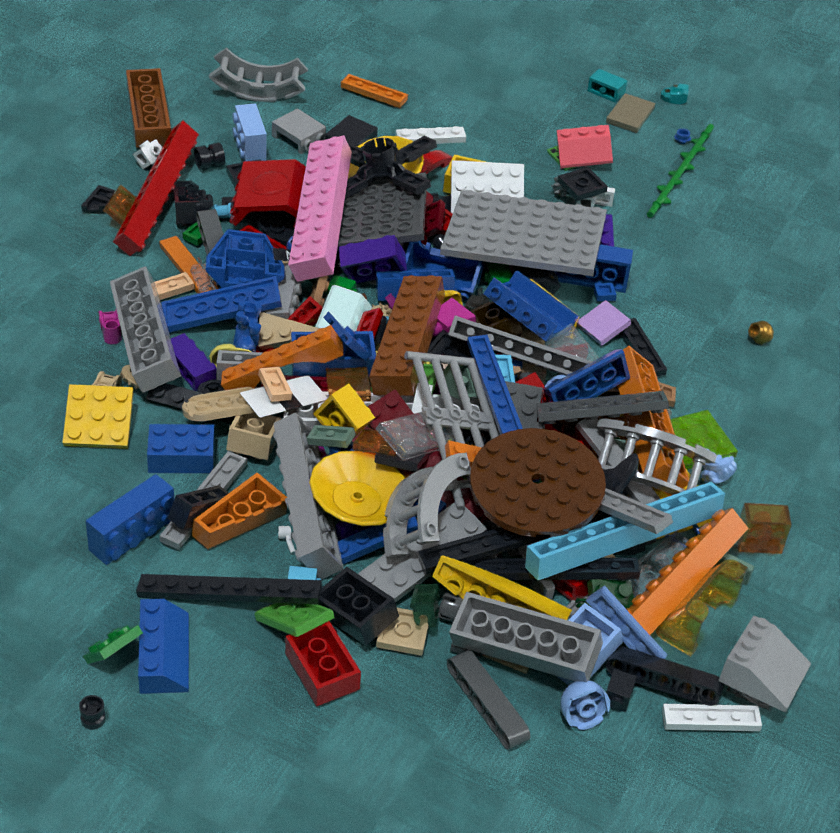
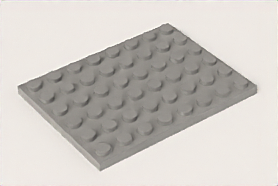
(525, 232)

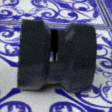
(92, 712)

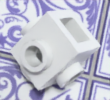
(148, 153)

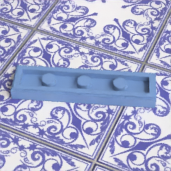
(633, 633)

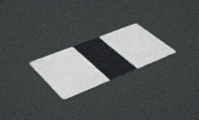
(303, 393)

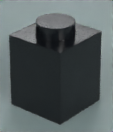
(620, 689)

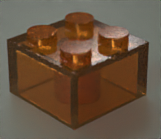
(767, 528)

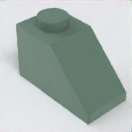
(467, 381)

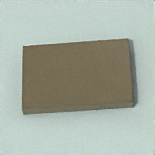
(630, 113)

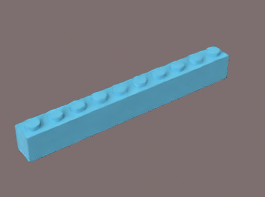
(614, 534)

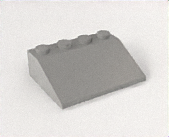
(765, 665)

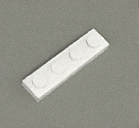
(441, 135)
(711, 717)

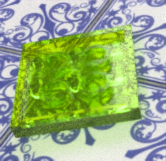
(703, 430)

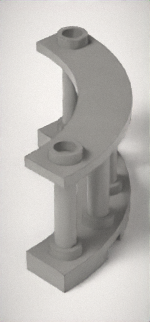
(283, 75)
(657, 439)
(429, 487)

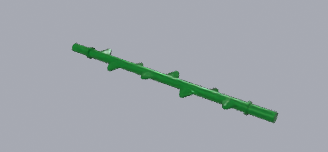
(676, 174)

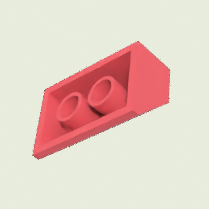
(584, 146)

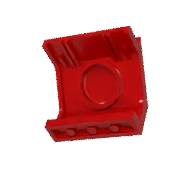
(268, 187)

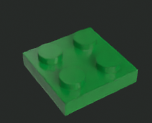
(116, 640)

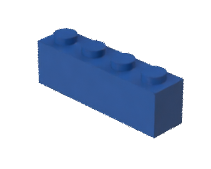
(390, 281)

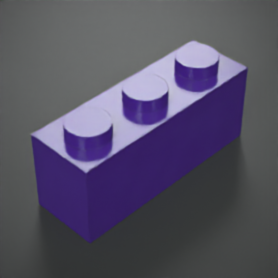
(192, 362)

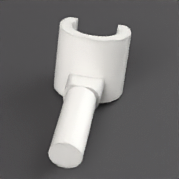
(285, 533)

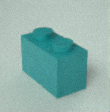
(607, 85)

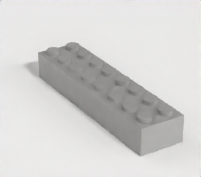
(144, 330)
(312, 526)

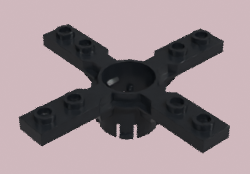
(386, 163)

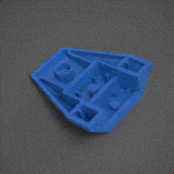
(242, 259)

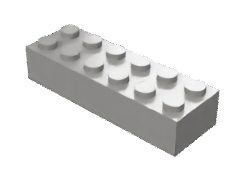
(526, 637)

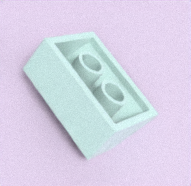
(344, 306)

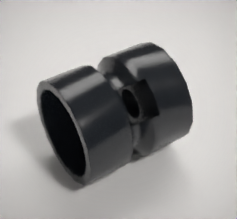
(208, 156)

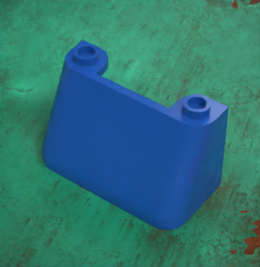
(466, 271)

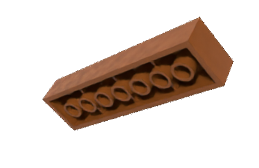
(407, 329)

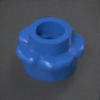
(682, 136)

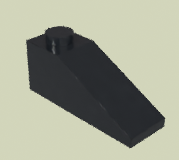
(192, 504)

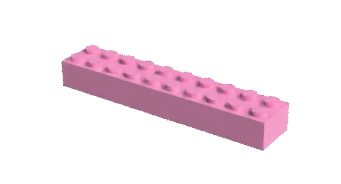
(320, 209)

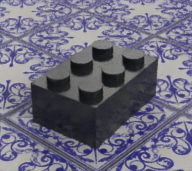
(358, 605)

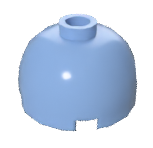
(584, 704)

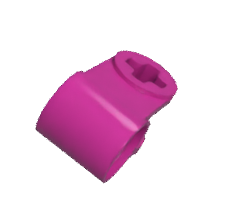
(110, 326)

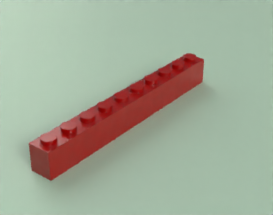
(156, 188)

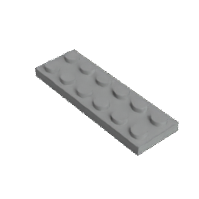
(401, 574)

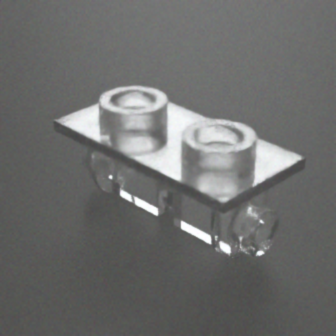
(202, 278)

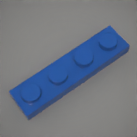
(367, 541)

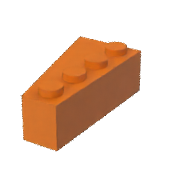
(239, 512)

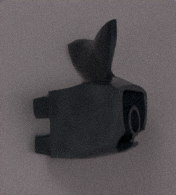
(616, 481)

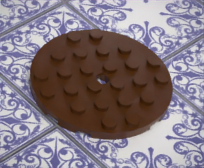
(569, 489)

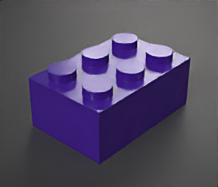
(364, 259)

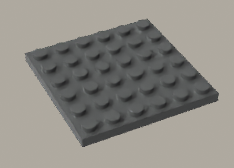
(383, 211)

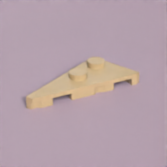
(277, 330)

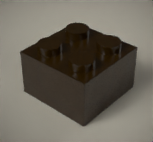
(497, 318)

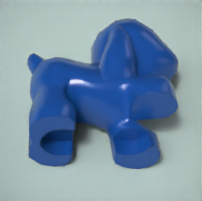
(248, 329)

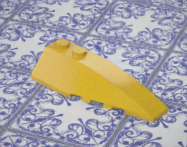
(464, 578)

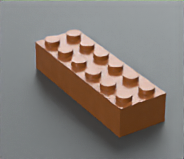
(148, 106)

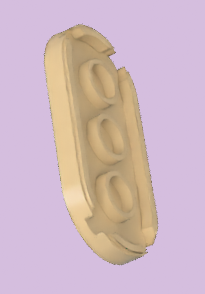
(217, 405)

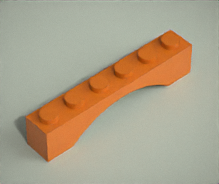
(316, 347)

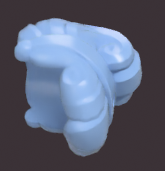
(718, 471)

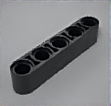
(678, 678)

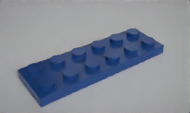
(219, 303)

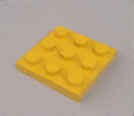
(98, 416)

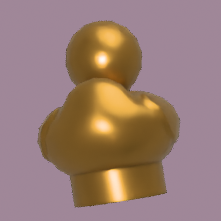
(761, 332)

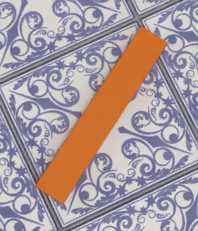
(180, 256)

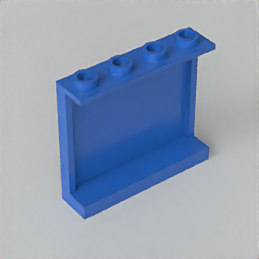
(531, 305)

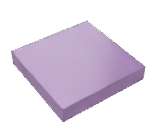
(603, 322)

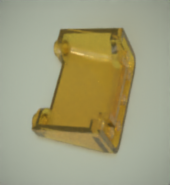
(717, 587)

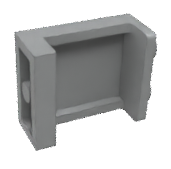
(299, 128)

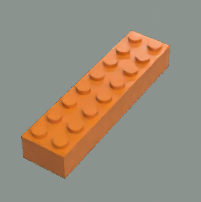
(644, 380)

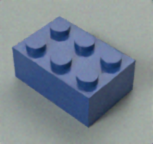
(180, 448)

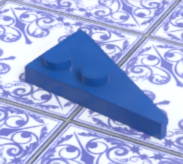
(347, 336)

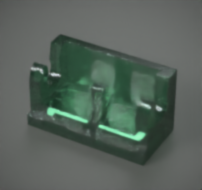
(426, 602)

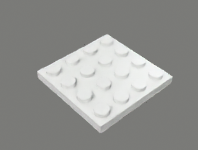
(486, 177)

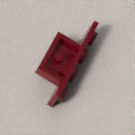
(433, 217)

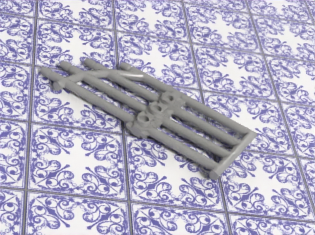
(450, 416)

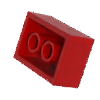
(323, 663)

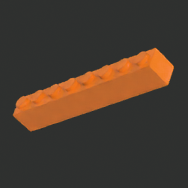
(687, 569)

